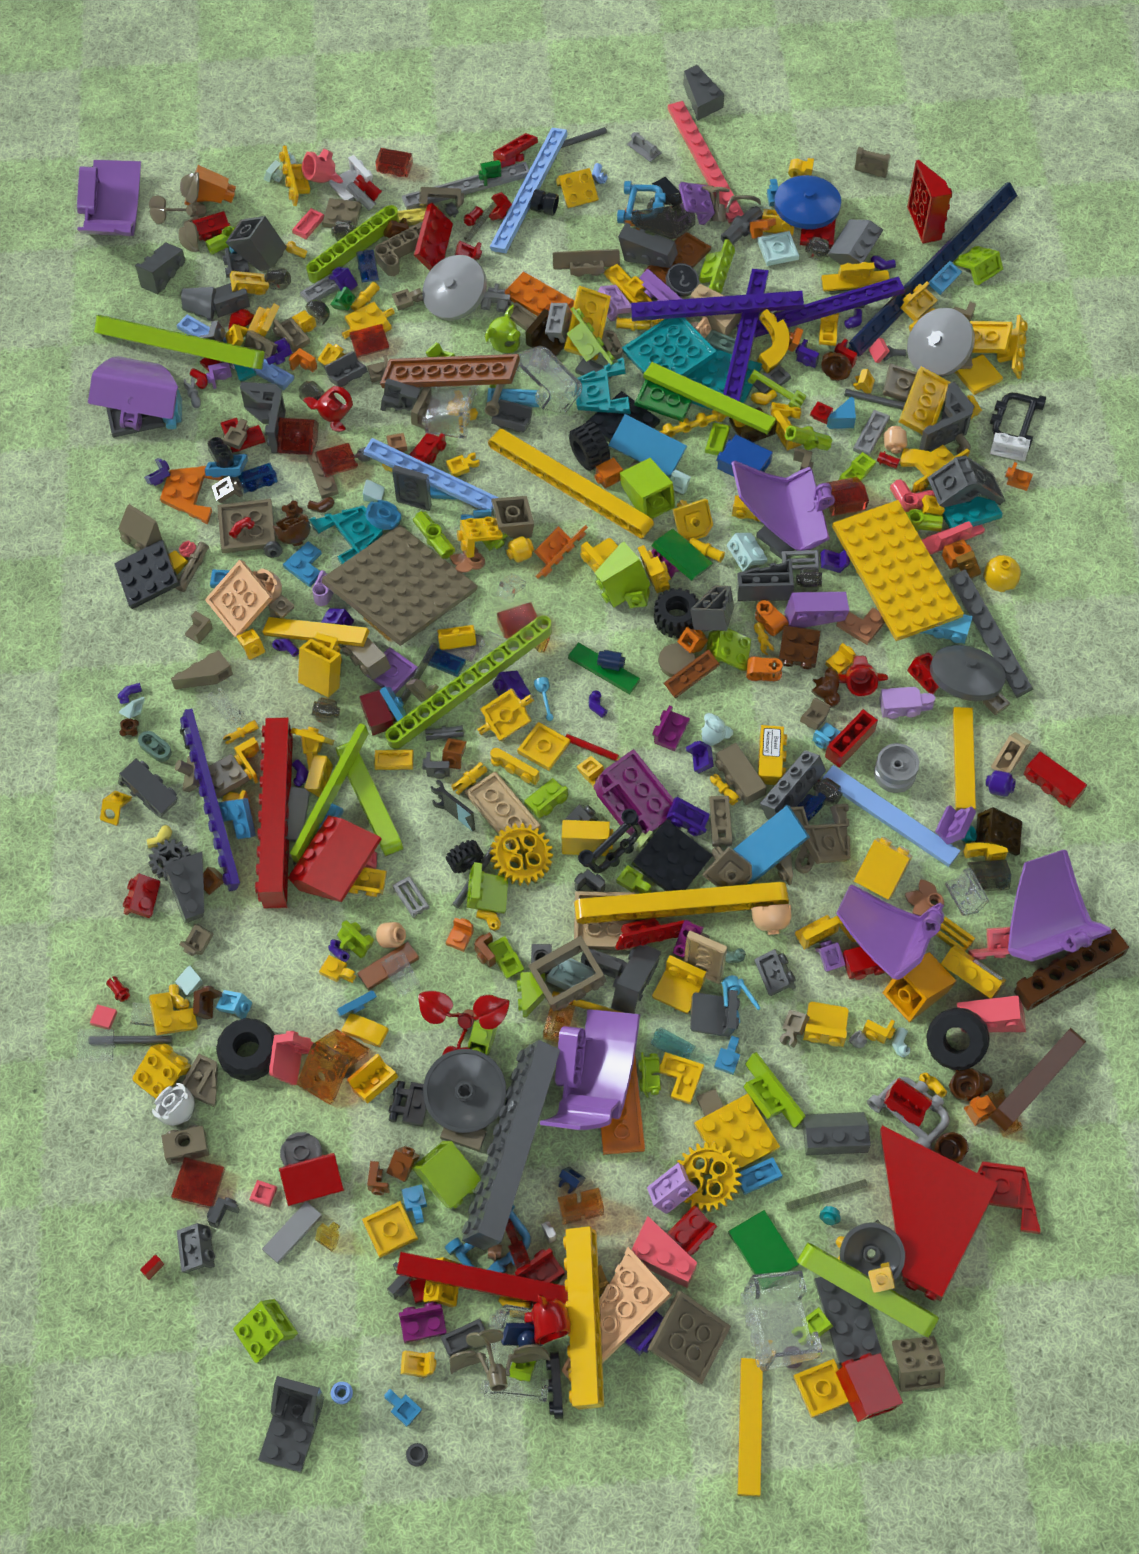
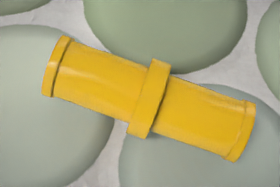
(365, 296)
(626, 323)
(707, 550)
(469, 778)

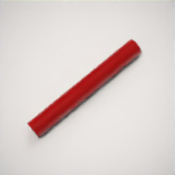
(593, 748)

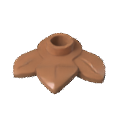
(466, 564)
(922, 898)

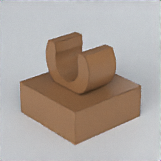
(397, 441)

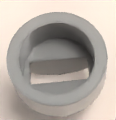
(858, 1039)

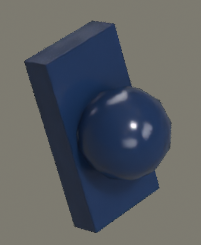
(518, 1334)

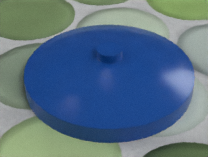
(807, 202)

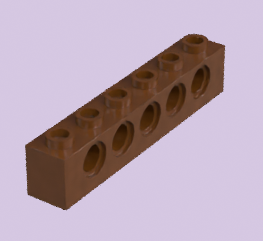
(1032, 997)

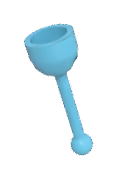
(542, 685)

